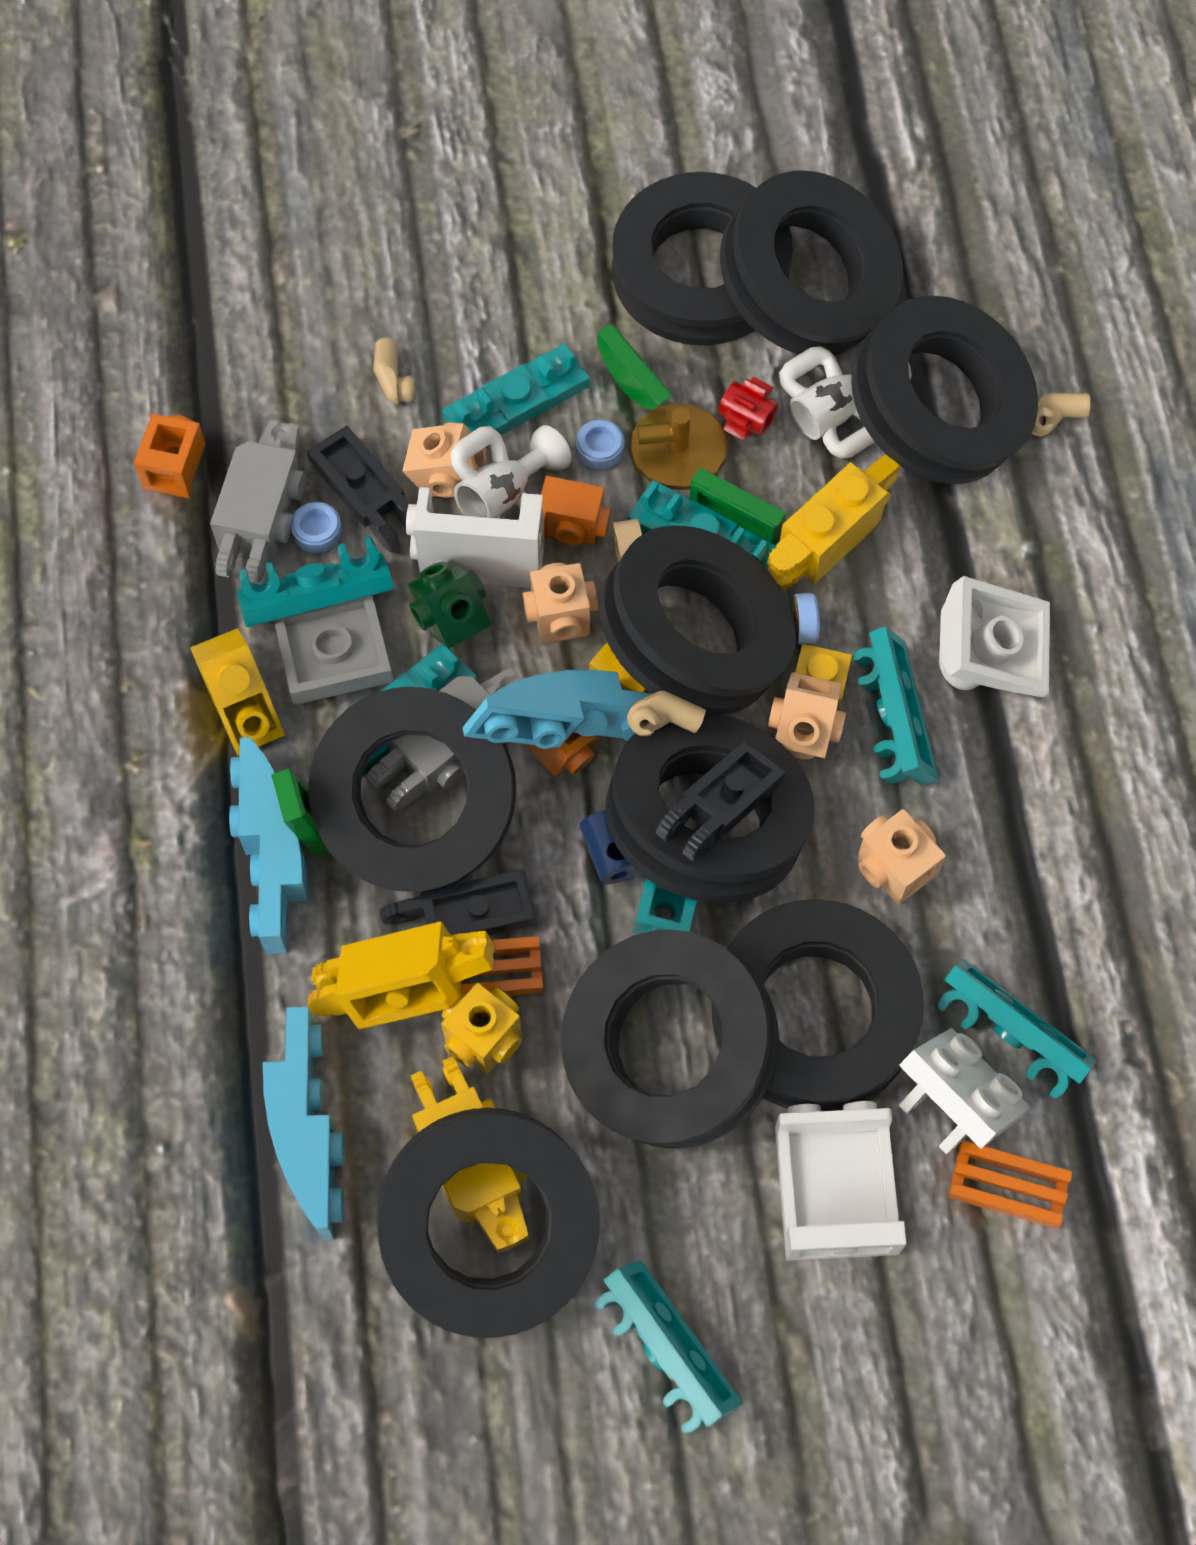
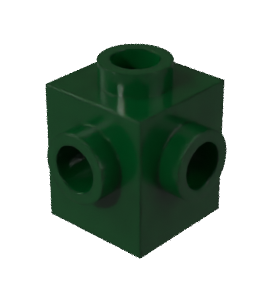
(449, 603)

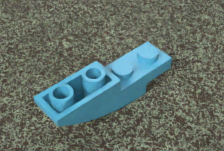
(552, 706)
(275, 851)
(305, 1141)

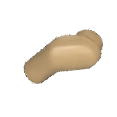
(386, 371)
(1056, 406)
(661, 709)

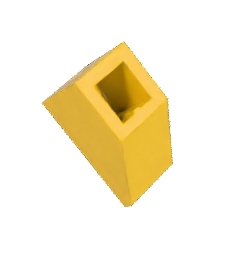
(237, 689)

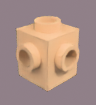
(430, 459)
(560, 602)
(807, 716)
(899, 855)

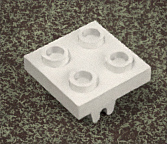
(964, 1088)

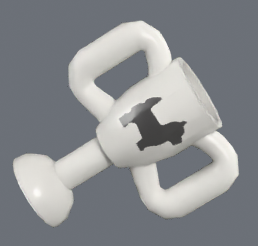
(824, 404)
(502, 482)

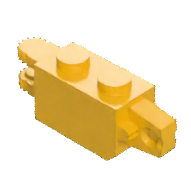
(832, 522)
(399, 974)
(483, 1191)

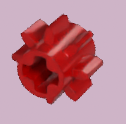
(748, 408)

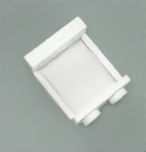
(494, 548)
(838, 1182)

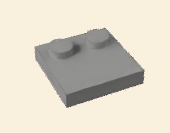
(333, 650)

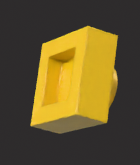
(824, 665)

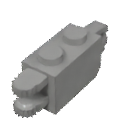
(258, 500)
(427, 759)

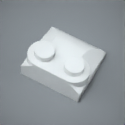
(994, 639)

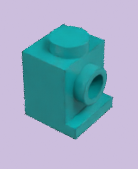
(657, 897)

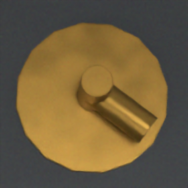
(675, 442)

